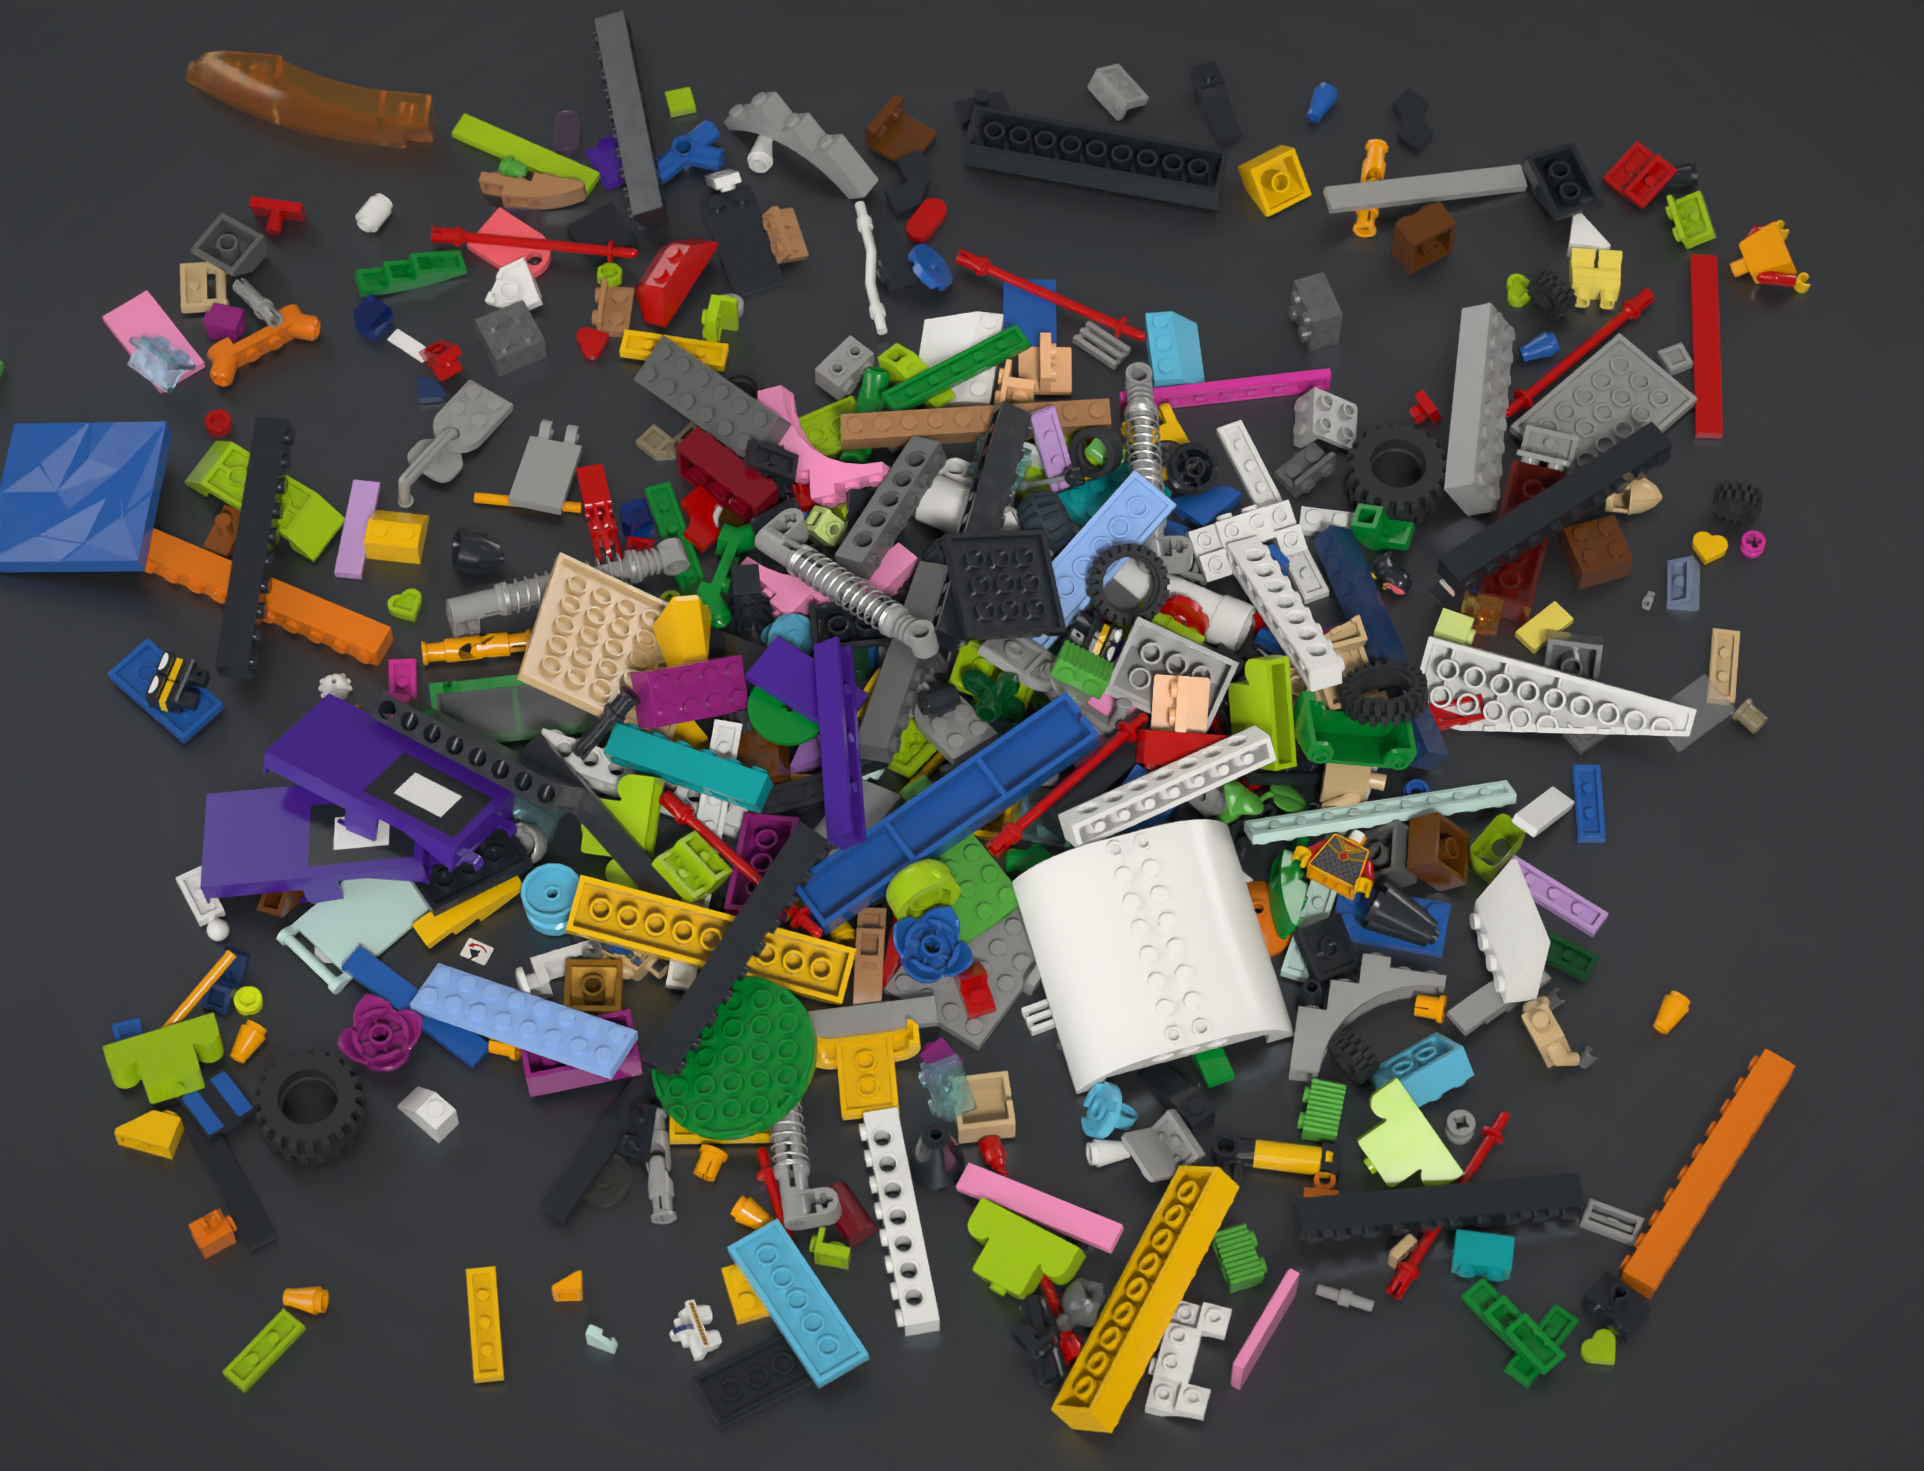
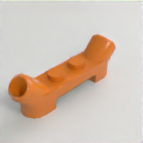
(228, 356)

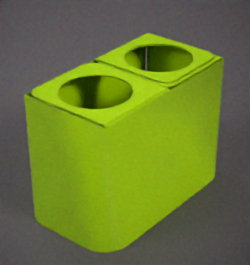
(1499, 828)

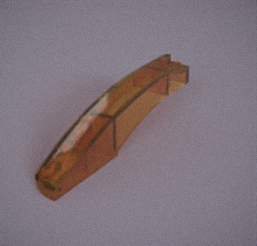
(311, 103)

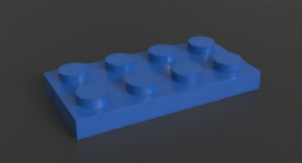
(134, 677)
(1353, 911)

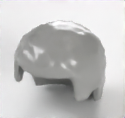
(532, 840)

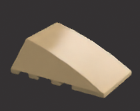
(1349, 643)

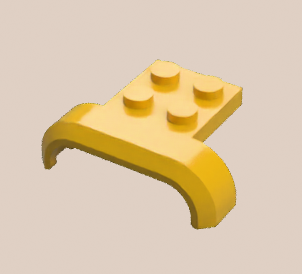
(868, 1067)

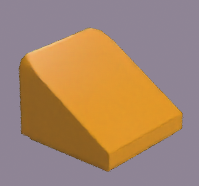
(569, 1288)

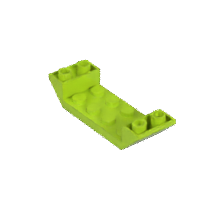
(307, 518)

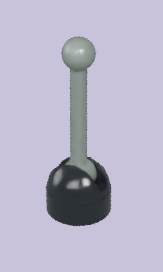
(1073, 476)

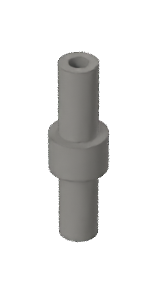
(1345, 1297)

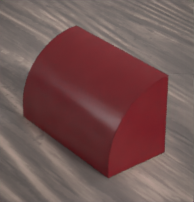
(854, 1222)

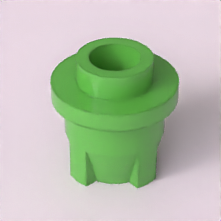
(512, 168)

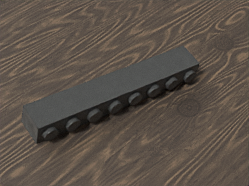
(900, 674)

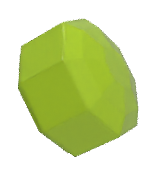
(611, 272)

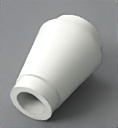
(761, 155)
(1105, 1152)

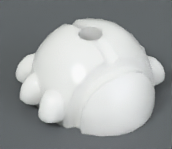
(339, 689)

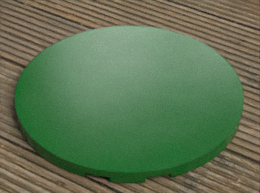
(747, 1066)

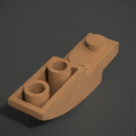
(541, 193)
(869, 956)

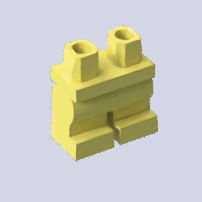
(1595, 283)

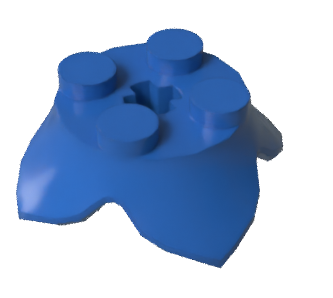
(940, 930)

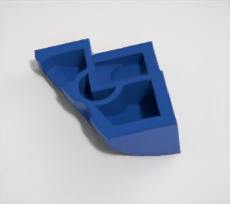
(1206, 507)

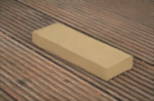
(1724, 661)

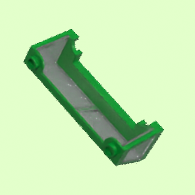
(507, 708)

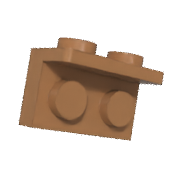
(784, 234)
(614, 309)

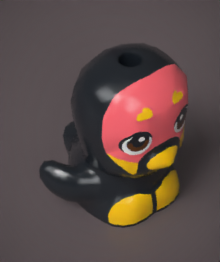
(1391, 577)

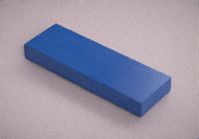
(1588, 803)

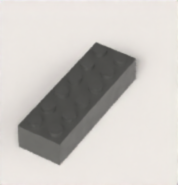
(709, 398)

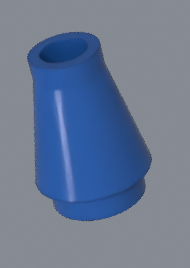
(1322, 100)
(1540, 347)

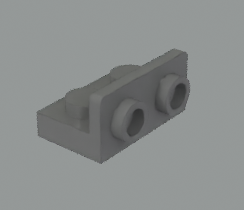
(1305, 469)

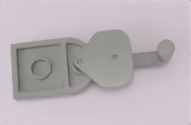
(456, 429)
(1033, 668)
(954, 733)

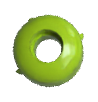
(921, 888)

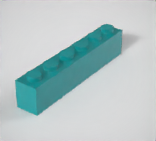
(688, 767)

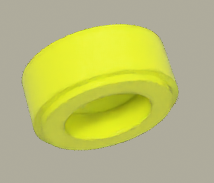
(248, 1000)

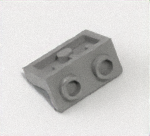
(1116, 90)

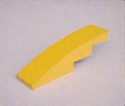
(454, 920)

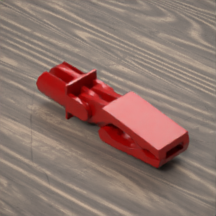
(598, 505)

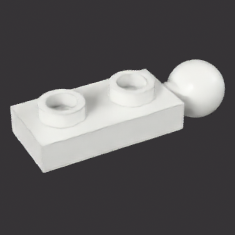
(203, 912)

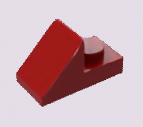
(442, 359)
(975, 991)

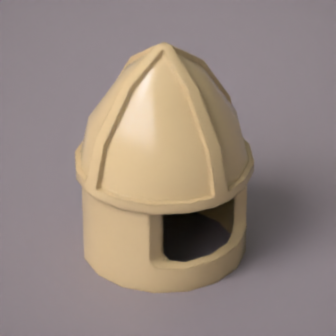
(1635, 499)

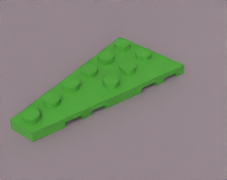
(985, 888)

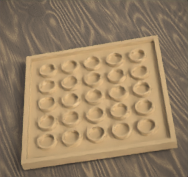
(592, 638)

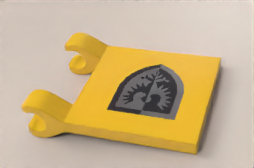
(1170, 432)

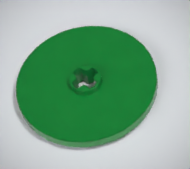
(777, 725)

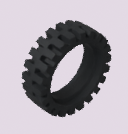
(1097, 573)

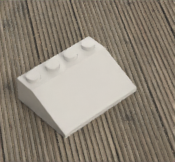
(953, 334)
(1511, 935)

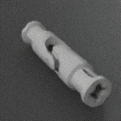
(659, 1183)

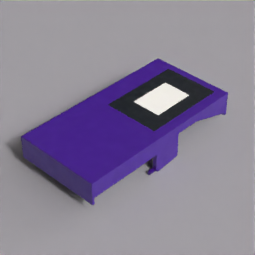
(392, 779)
(293, 843)

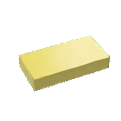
(1534, 632)

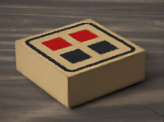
(1402, 1251)

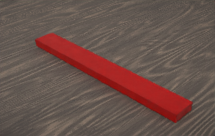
(1706, 346)

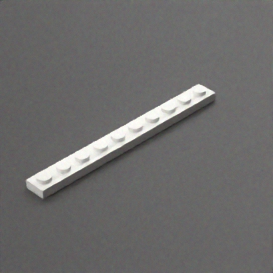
(712, 814)

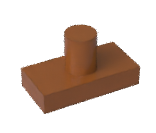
(224, 532)

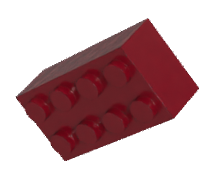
(724, 476)

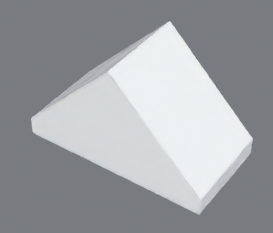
(1586, 236)

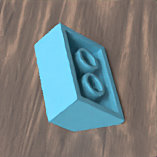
(1173, 349)
(1427, 1068)

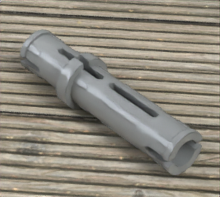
(262, 306)

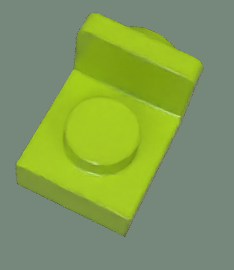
(829, 1254)

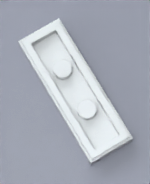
(1543, 811)

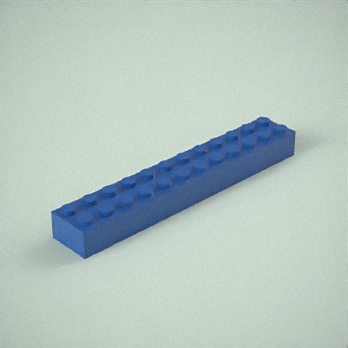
(949, 811)

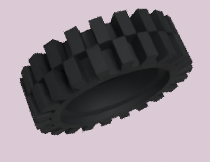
(1384, 710)

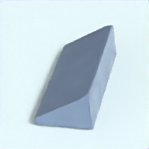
(1683, 584)

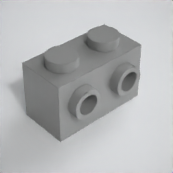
(844, 368)

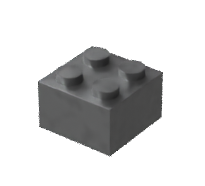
(1315, 311)
(510, 338)

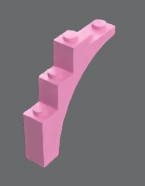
(827, 477)
(792, 596)

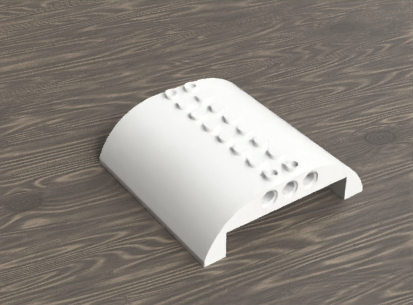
(1149, 949)

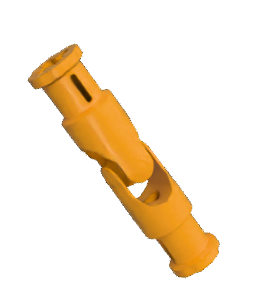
(1373, 170)
(490, 645)

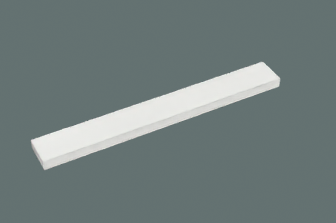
(1264, 493)

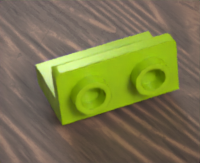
(1691, 219)
(720, 315)
(913, 751)

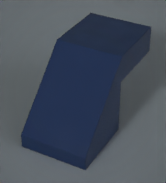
(221, 994)

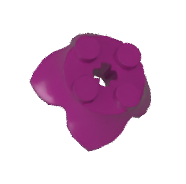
(377, 1018)

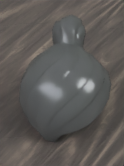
(1081, 1304)

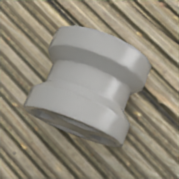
(1460, 1133)

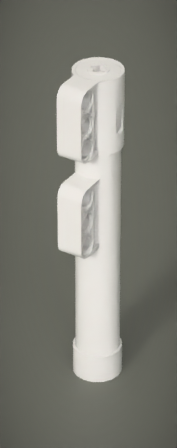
(1228, 616)

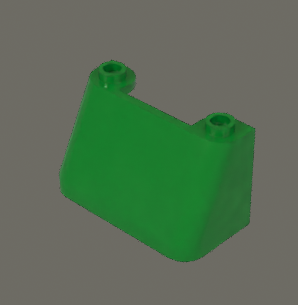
(1336, 739)

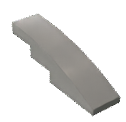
(1482, 1007)

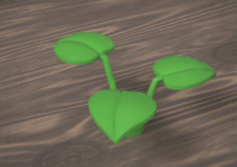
(1245, 802)

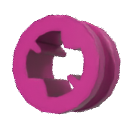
(1758, 539)

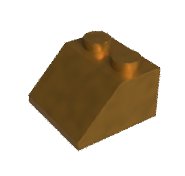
(594, 985)

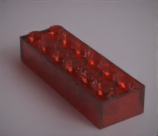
(1518, 580)

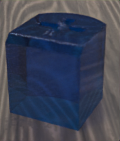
(372, 317)
(636, 519)

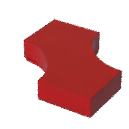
(700, 509)

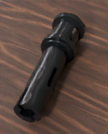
(613, 713)

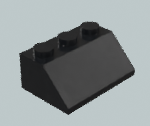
(832, 620)

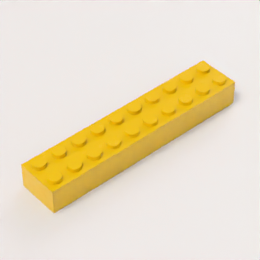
(691, 934)
(1145, 1299)

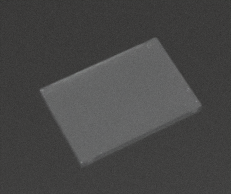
(1710, 706)

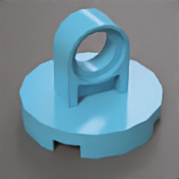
(791, 628)
(1106, 1111)

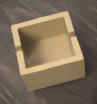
(993, 1111)

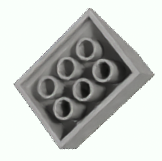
(1159, 651)

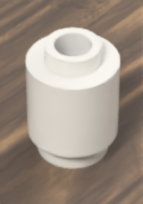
(374, 213)

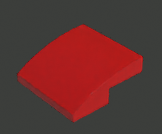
(1639, 175)

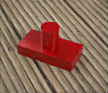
(276, 212)

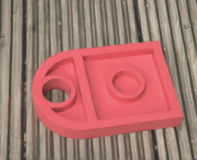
(507, 225)

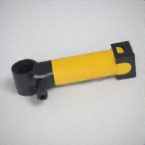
(1275, 1156)

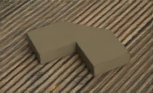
(661, 445)

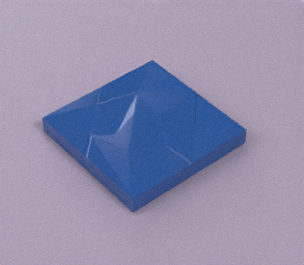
(81, 495)

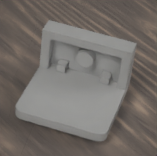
(1326, 418)
(1548, 446)
(1163, 1147)

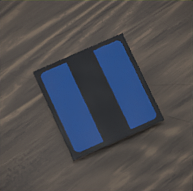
(218, 1105)

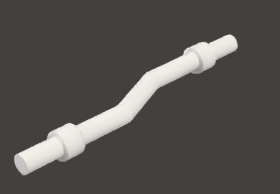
(876, 308)

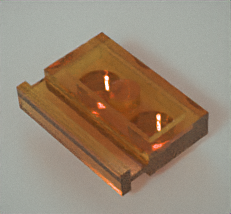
(1484, 610)

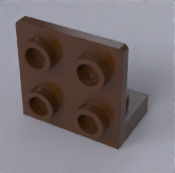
(897, 134)

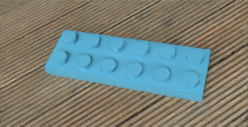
(798, 1303)

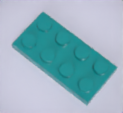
(1086, 500)

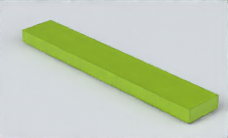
(538, 159)

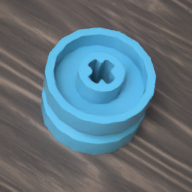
(549, 897)

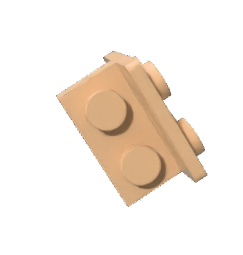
(1048, 366)
(1013, 389)
(1180, 703)

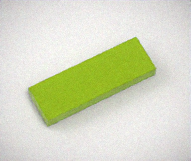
(264, 1350)

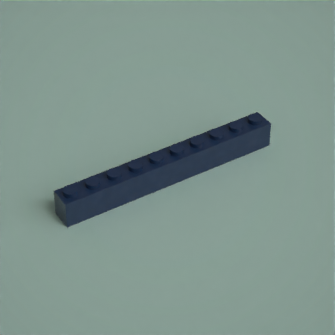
(1360, 596)

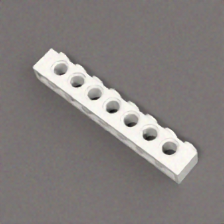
(1285, 614)
(601, 779)
(1167, 787)
(913, 1318)

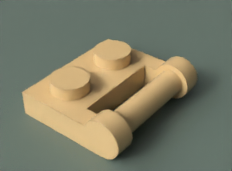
(195, 287)

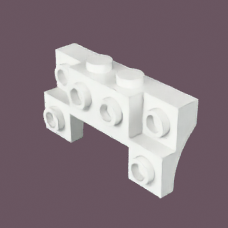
(1267, 523)
(1173, 1368)

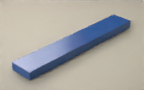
(399, 993)

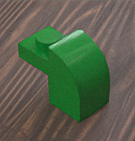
(1378, 532)

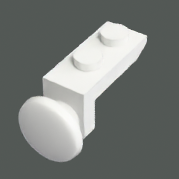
(548, 967)

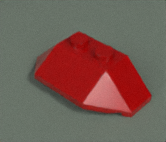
(671, 278)

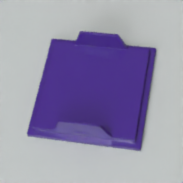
(604, 160)

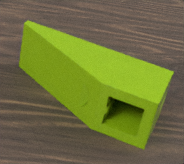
(905, 364)

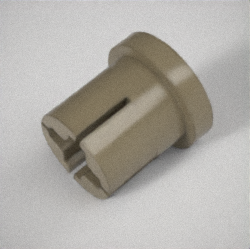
(1750, 716)

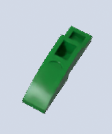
(1287, 890)

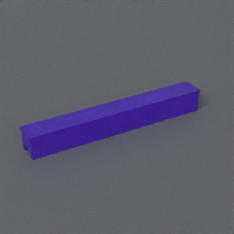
(839, 744)

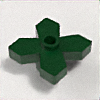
(995, 697)

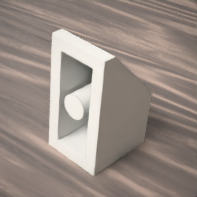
(430, 1112)

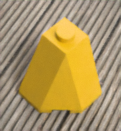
(684, 630)

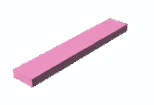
(1040, 1208)

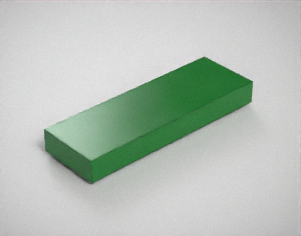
(1557, 1326)

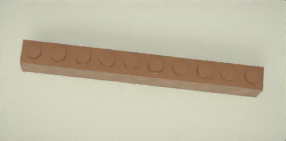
(957, 423)

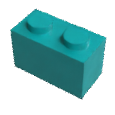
(1482, 1255)

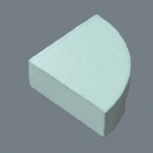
(595, 1339)

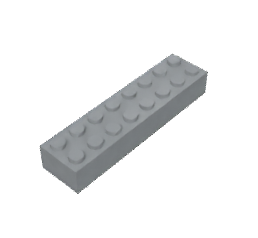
(1479, 409)

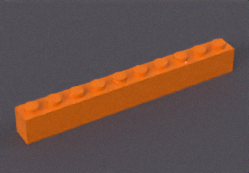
(287, 605)
(1707, 1173)

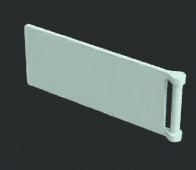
(369, 916)

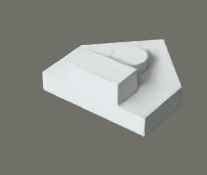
(515, 284)

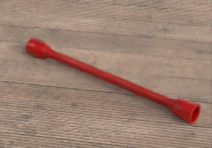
(1070, 1344)

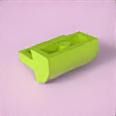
(692, 868)

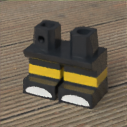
(1094, 635)
(173, 684)

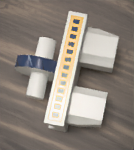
(691, 1330)

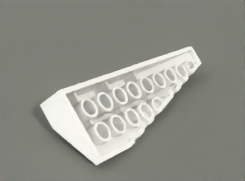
(1540, 698)

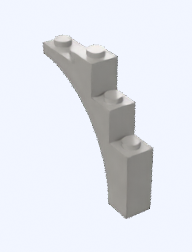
(800, 132)
(1349, 1000)

